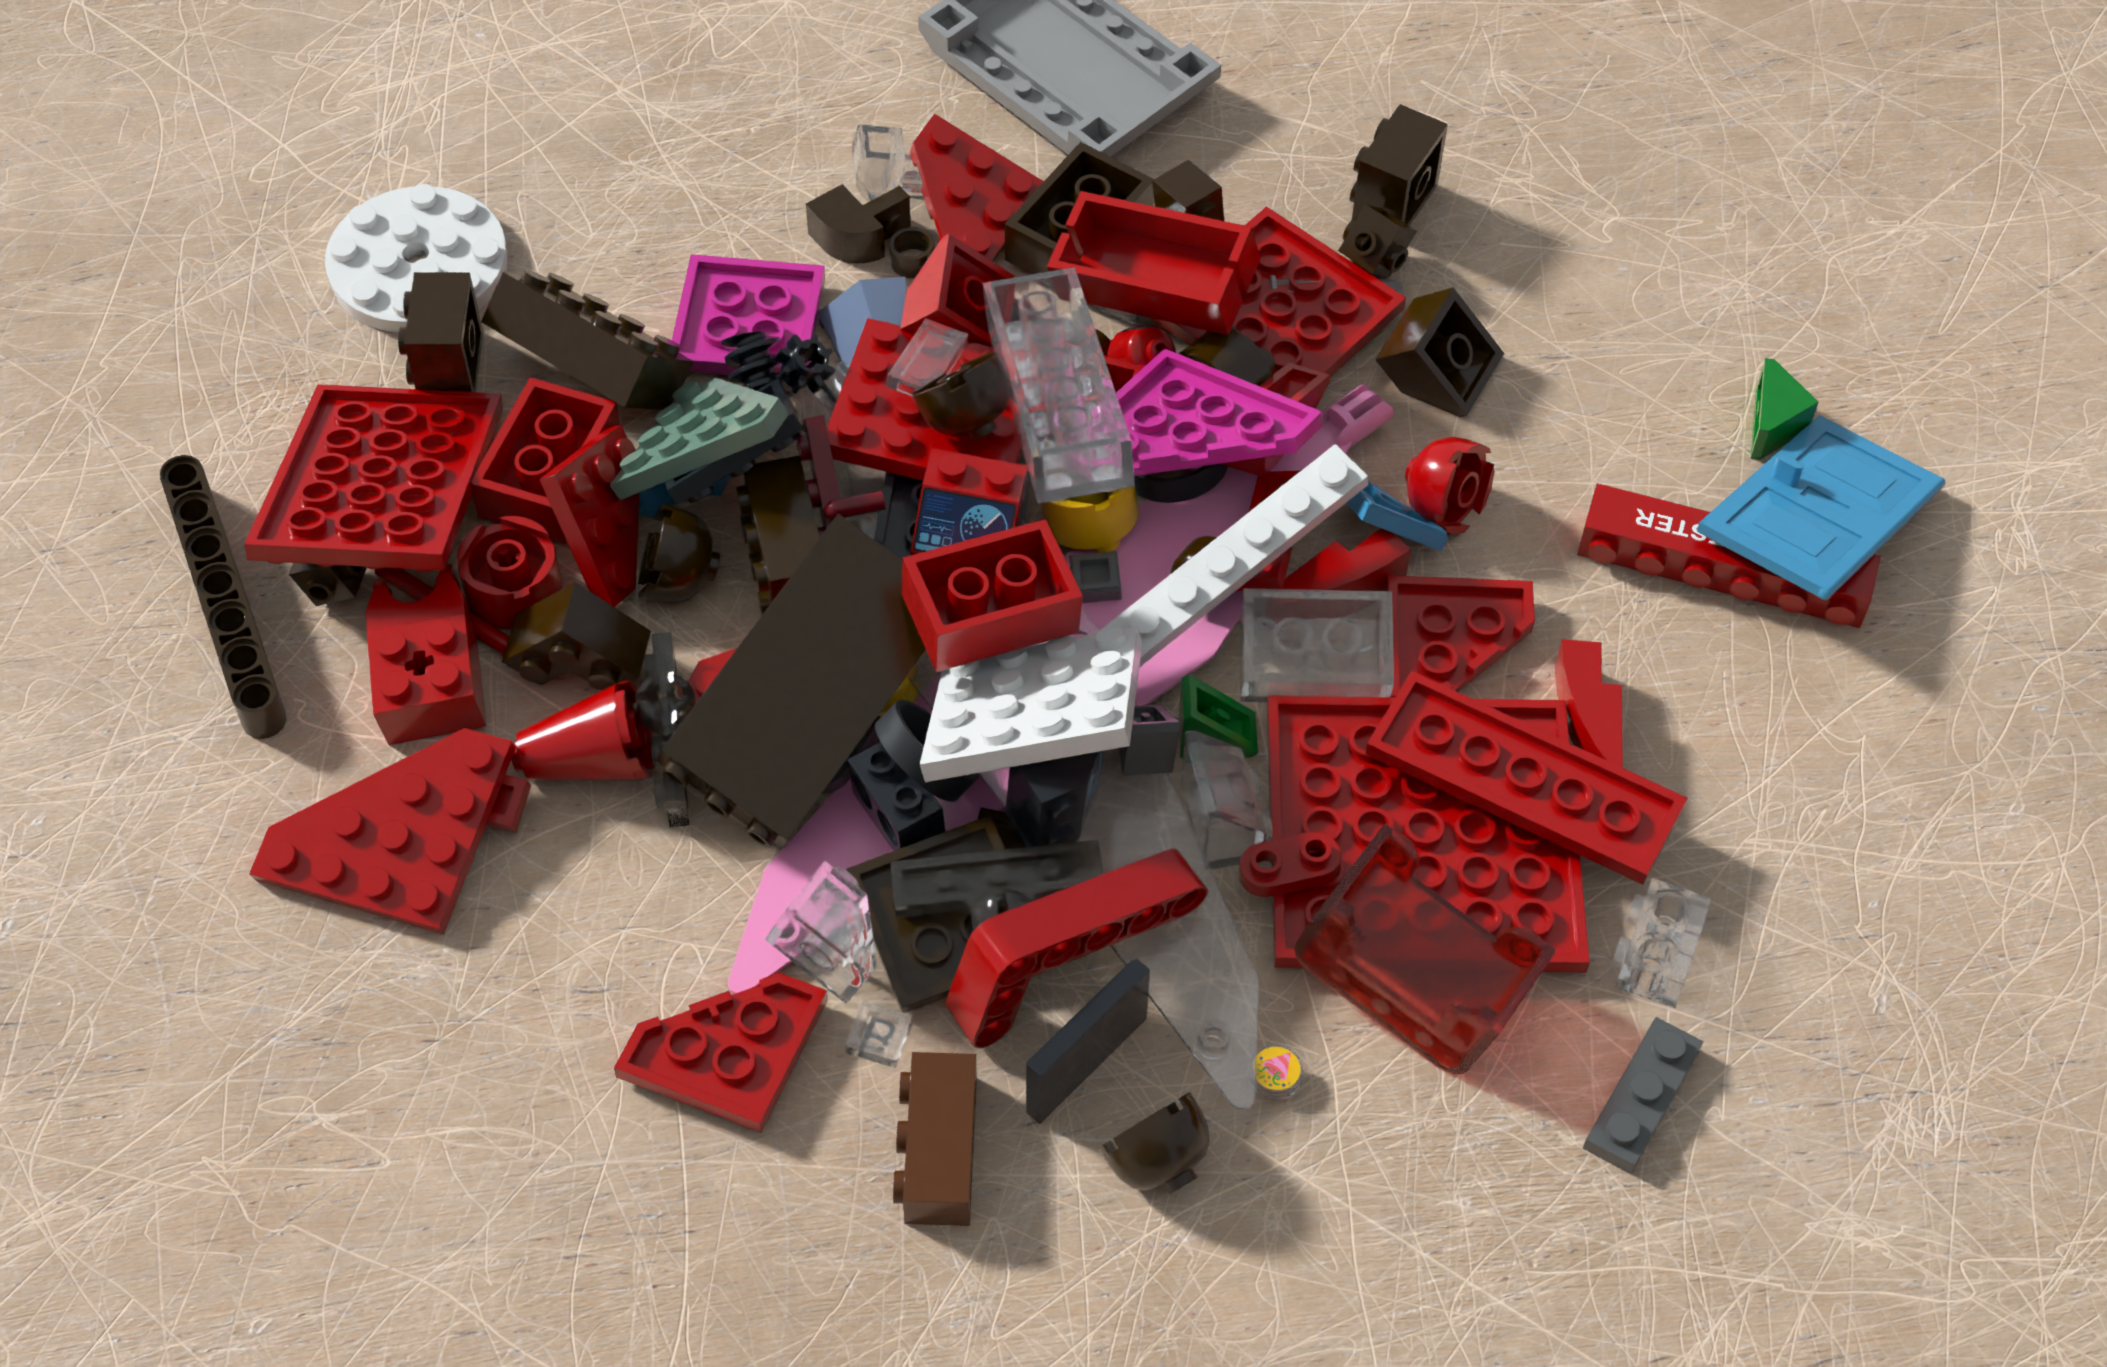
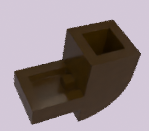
(856, 230)

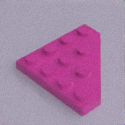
(1200, 416)

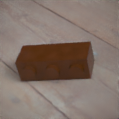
(937, 1139)

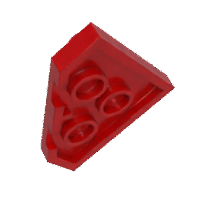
(968, 186)
(592, 517)
(1455, 625)
(727, 1050)

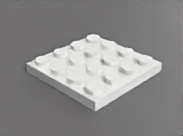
(1034, 704)

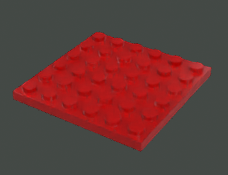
(1465, 854)

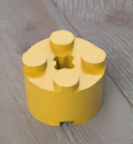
(1093, 519)

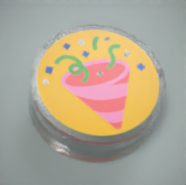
(1277, 1072)

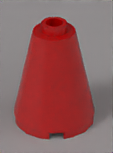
(588, 741)

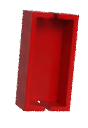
(1158, 261)

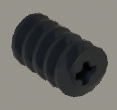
(752, 358)

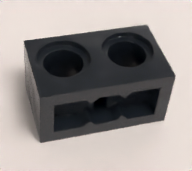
(893, 799)

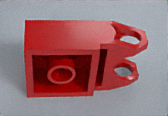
(424, 662)

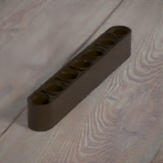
(223, 597)

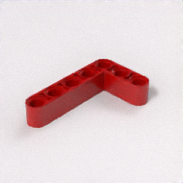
(1060, 929)

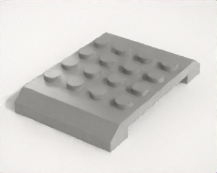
(1069, 65)

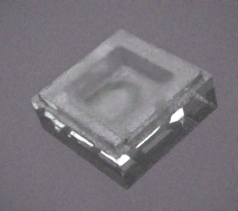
(879, 1034)

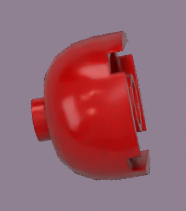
(1449, 481)

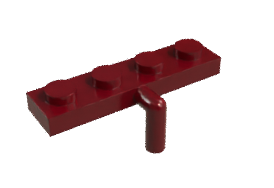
(823, 489)

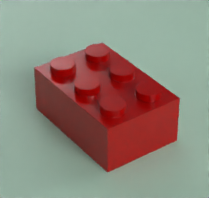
(536, 437)
(991, 595)

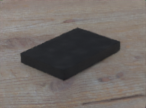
(1087, 1040)

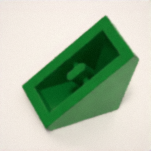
(1780, 409)
(1215, 715)

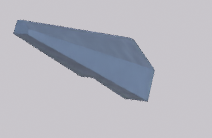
(868, 298)

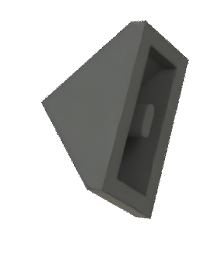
(1151, 743)

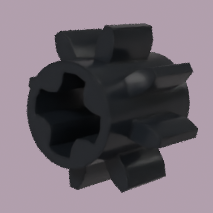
(804, 364)

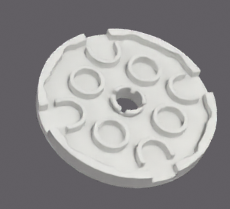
(371, 245)

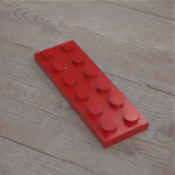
(1526, 777)

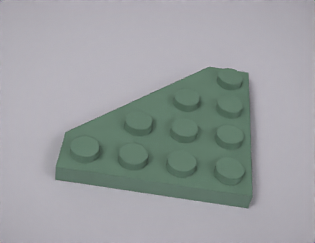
(698, 429)

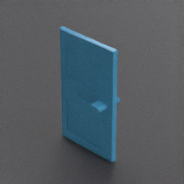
(1821, 507)

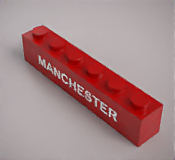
(1664, 542)

